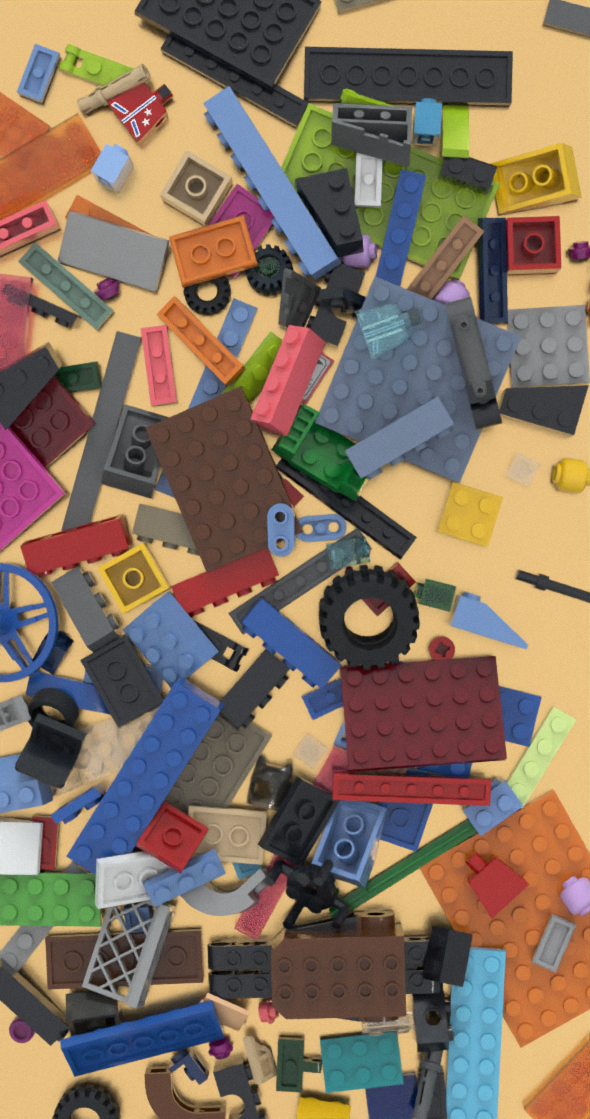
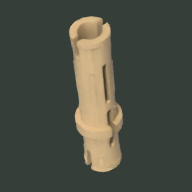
(113, 89)

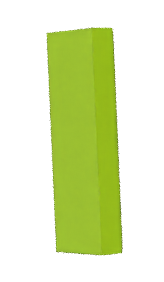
(455, 131)

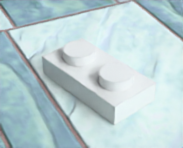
(368, 181)

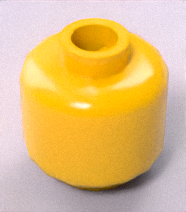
(571, 475)

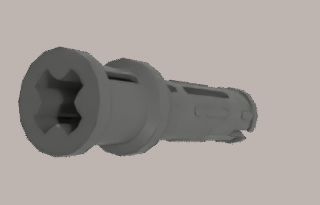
(430, 1068)

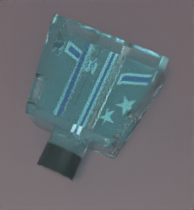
(386, 327)

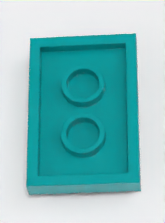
(361, 1062)

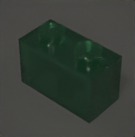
(435, 594)

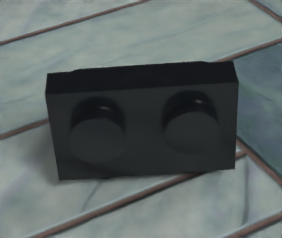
(50, 751)

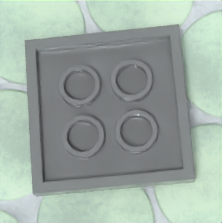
(550, 346)

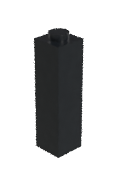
(31, 1005)

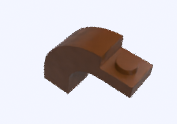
(168, 1105)

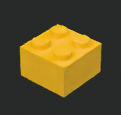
(469, 514)
(133, 578)

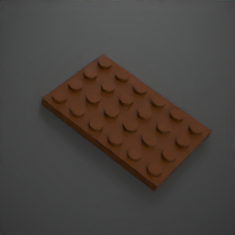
(221, 477)

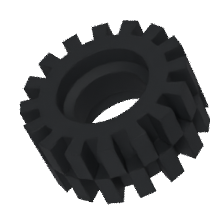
(211, 306)

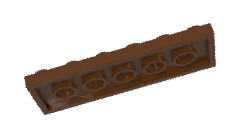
(70, 956)

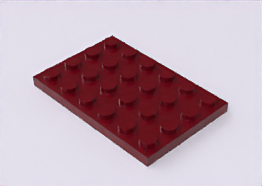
(422, 714)

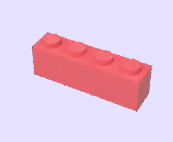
(26, 226)
(288, 380)

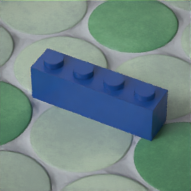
(290, 642)

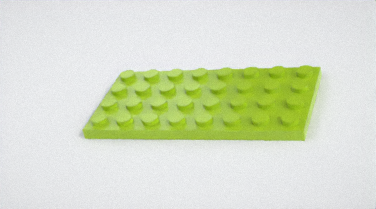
(440, 203)

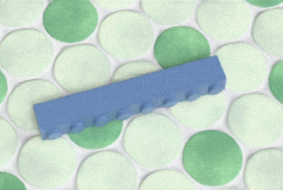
(272, 184)

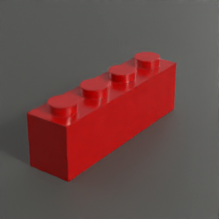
(76, 545)
(225, 581)

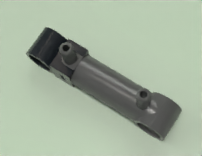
(473, 363)

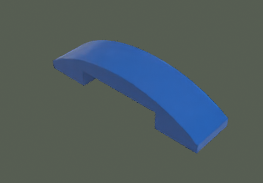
(83, 693)

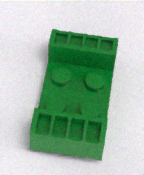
(320, 454)

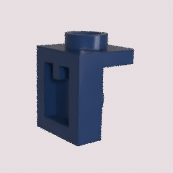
(61, 647)
(193, 1066)

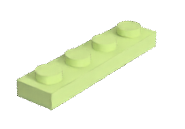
(540, 753)

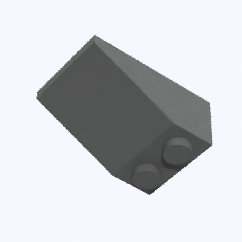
(132, 459)

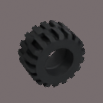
(87, 1098)

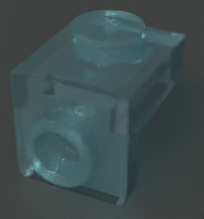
(348, 552)

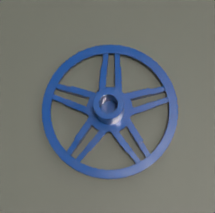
(11, 621)

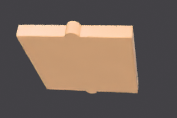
(228, 1013)

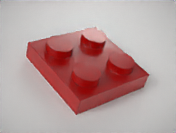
(172, 837)

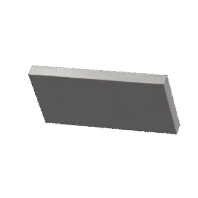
(113, 250)

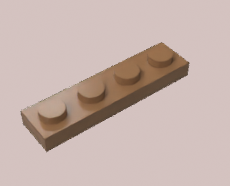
(446, 258)

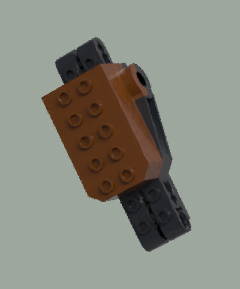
(327, 971)

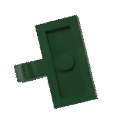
(292, 1064)

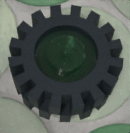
(269, 272)

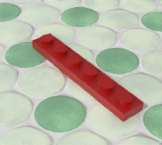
(411, 789)

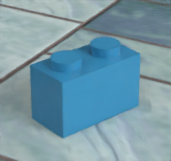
(426, 122)

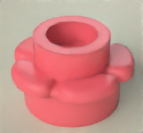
(267, 1012)

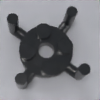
(304, 895)

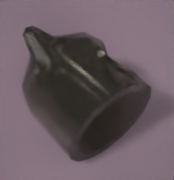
(269, 784)

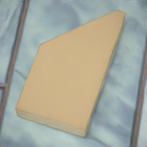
(260, 1060)

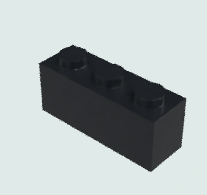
(253, 690)

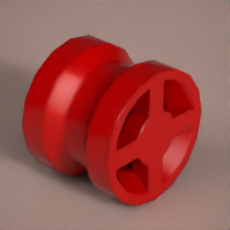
(440, 645)

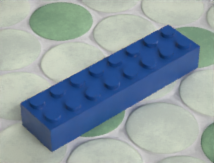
(147, 775)

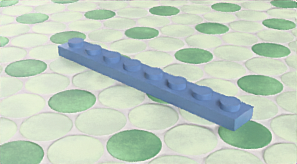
(210, 386)

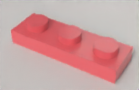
(158, 365)

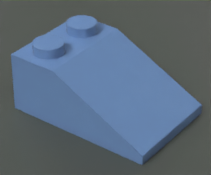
(480, 619)
(352, 840)

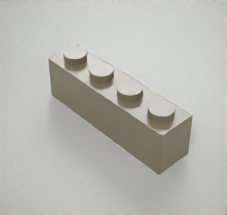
(163, 526)

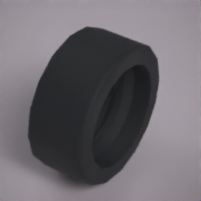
(56, 699)

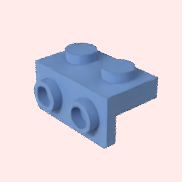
(502, 804)

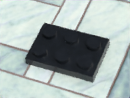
(122, 681)
(298, 821)

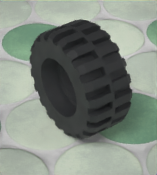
(376, 648)

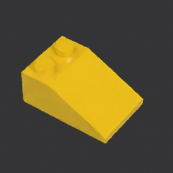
(537, 179)

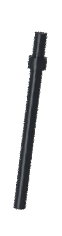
(543, 582)

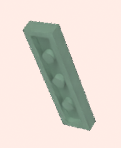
(66, 286)

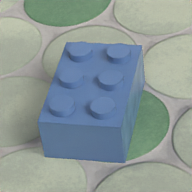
(170, 639)

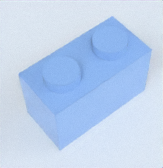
(112, 167)

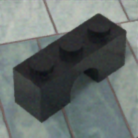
(325, 323)
(235, 1079)

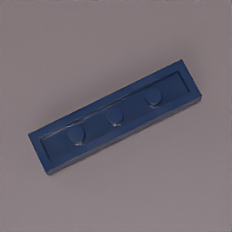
(493, 270)

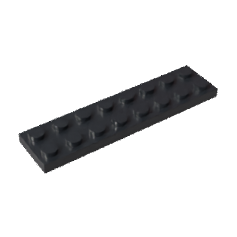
(409, 75)

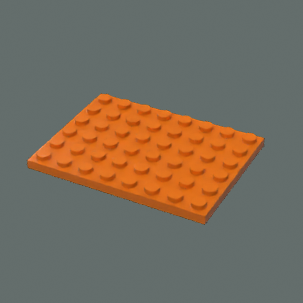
(546, 852)

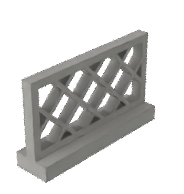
(147, 960)

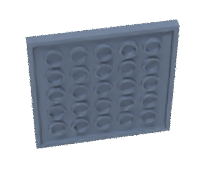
(380, 391)

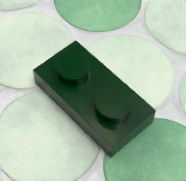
(80, 376)

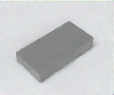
(553, 942)

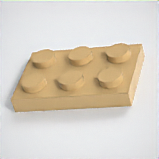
(231, 833)

